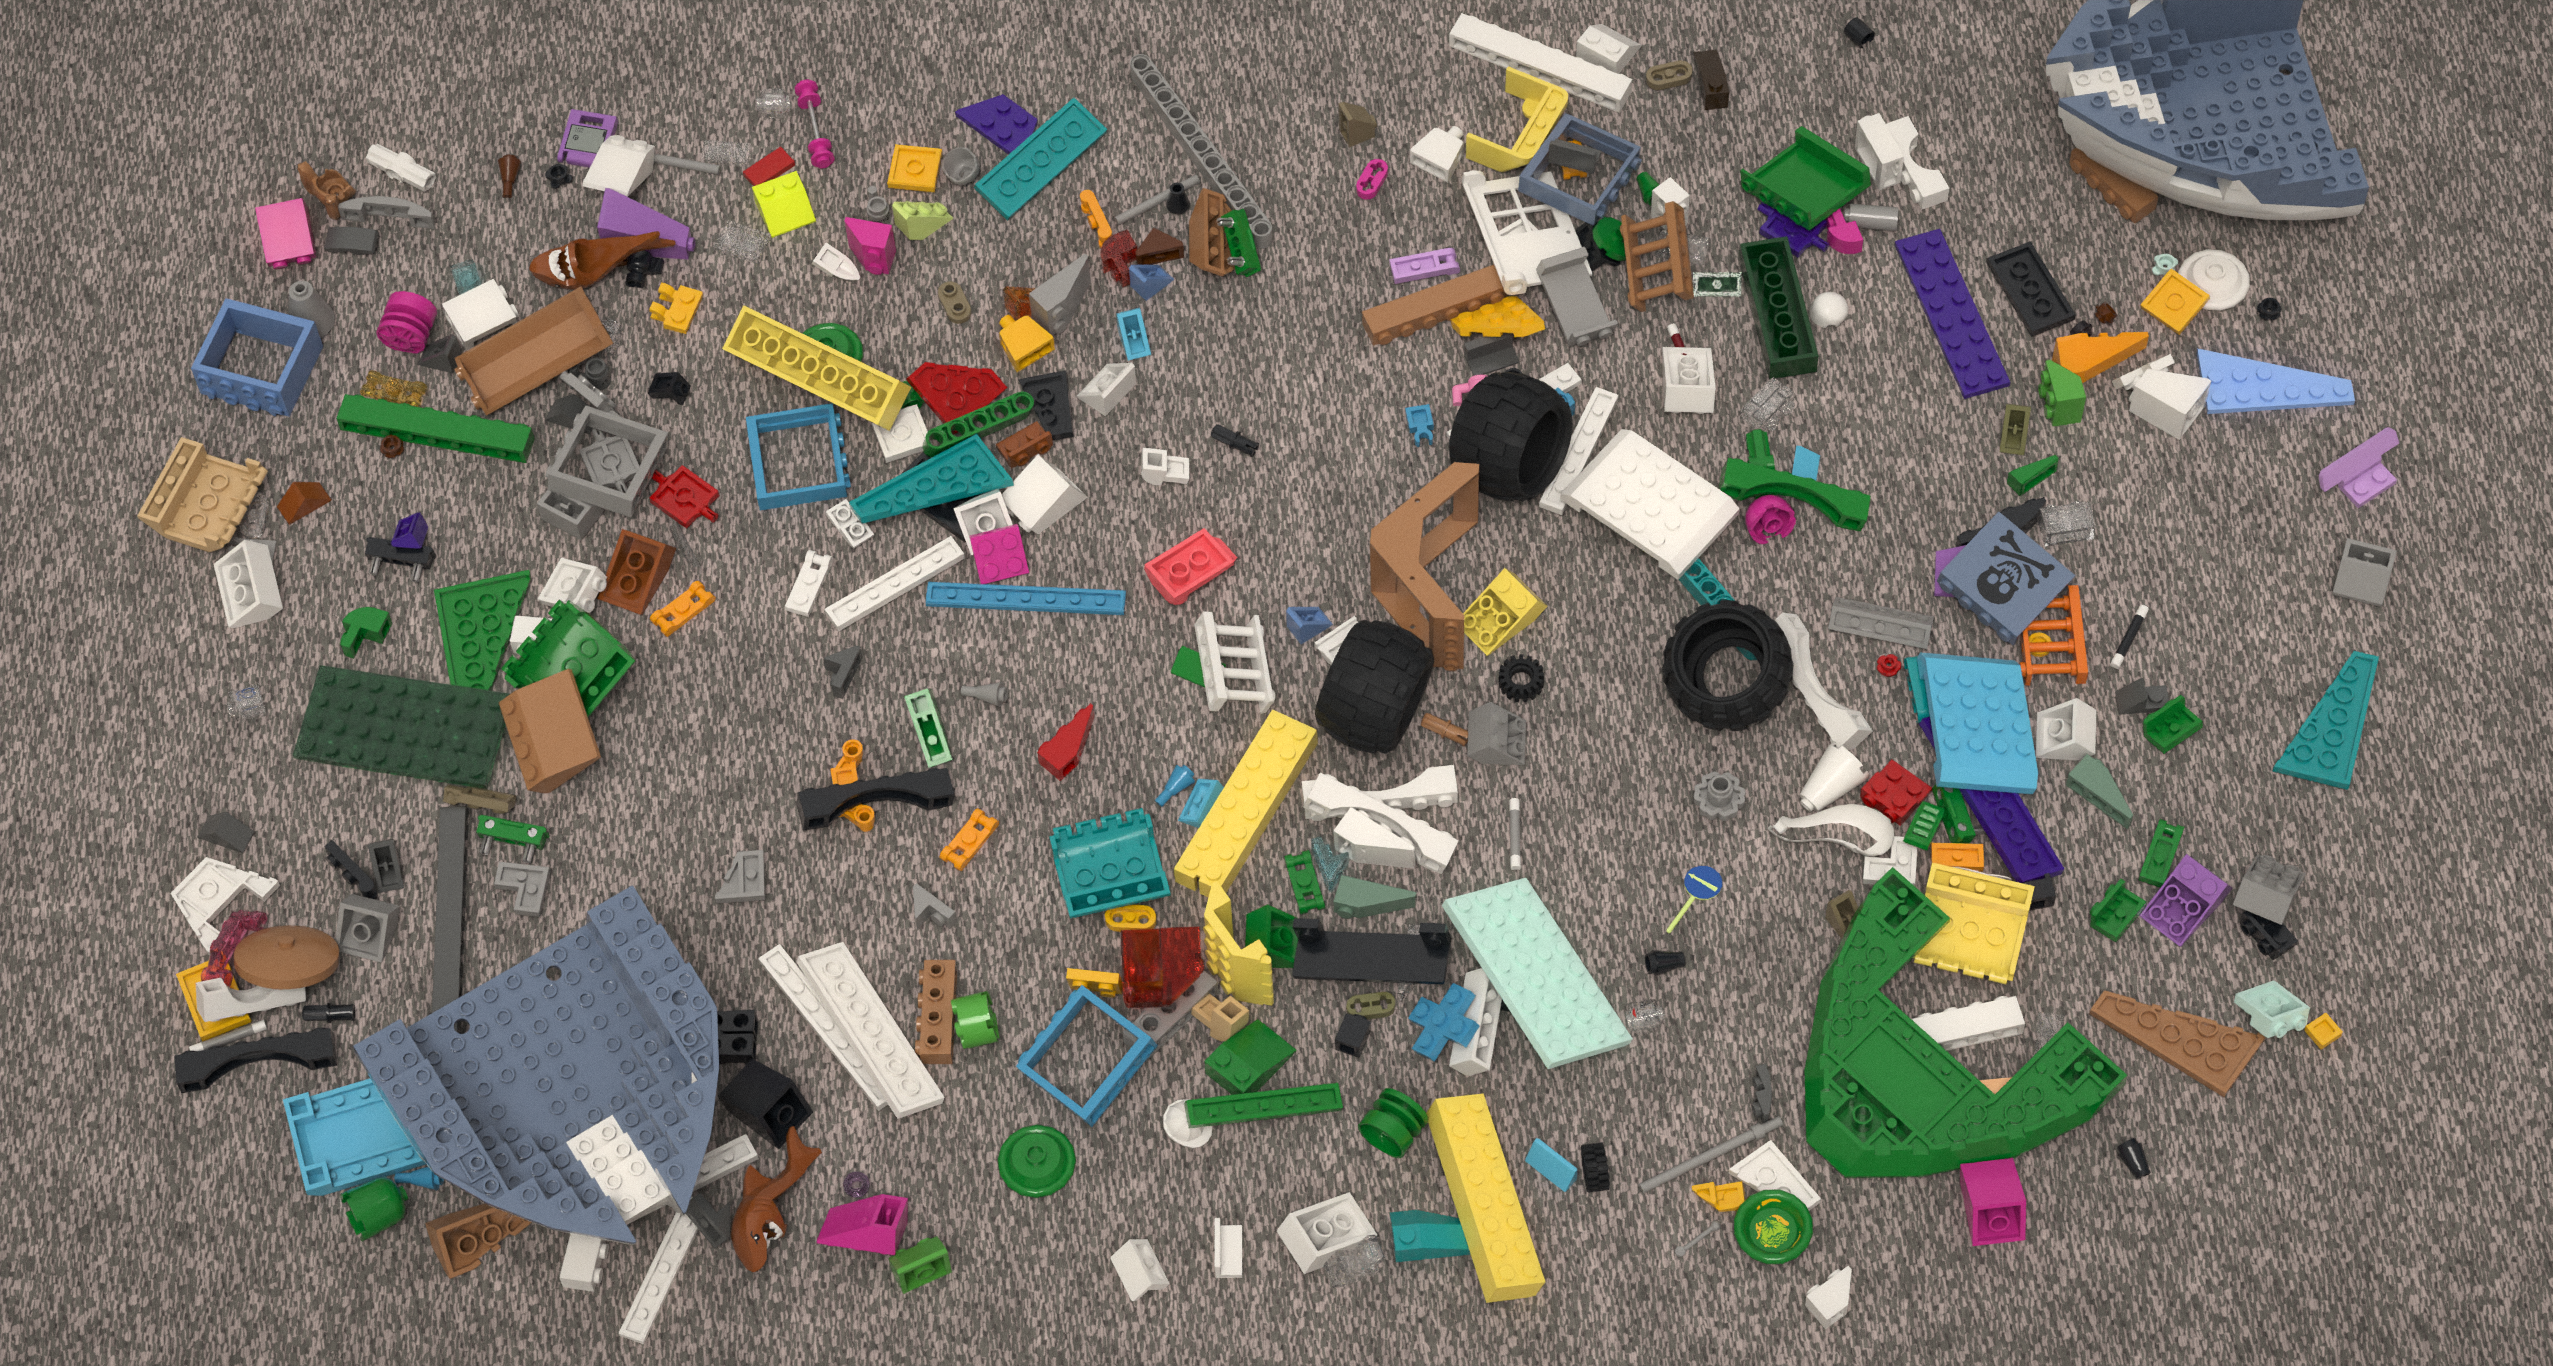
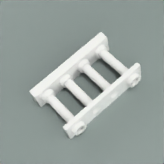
(1215, 673)

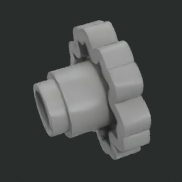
(1719, 796)

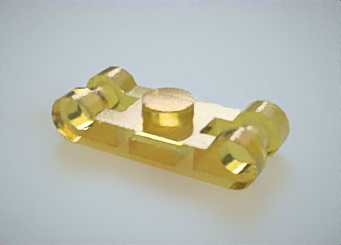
(393, 389)

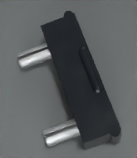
(382, 551)

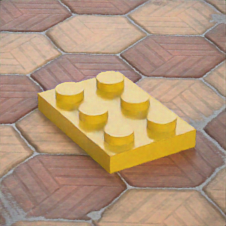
(207, 1030)

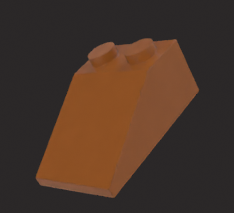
(636, 571)

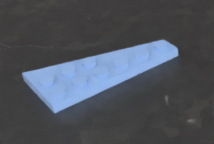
(2258, 386)

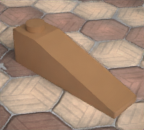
(470, 1233)

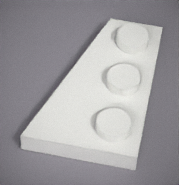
(1771, 1170)

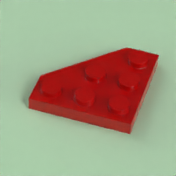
(955, 388)

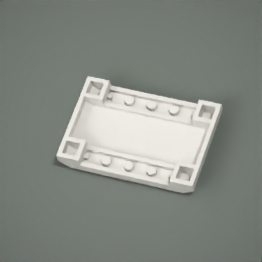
(1652, 501)

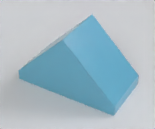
(1133, 334)

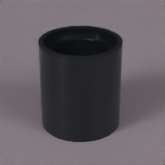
(1859, 32)

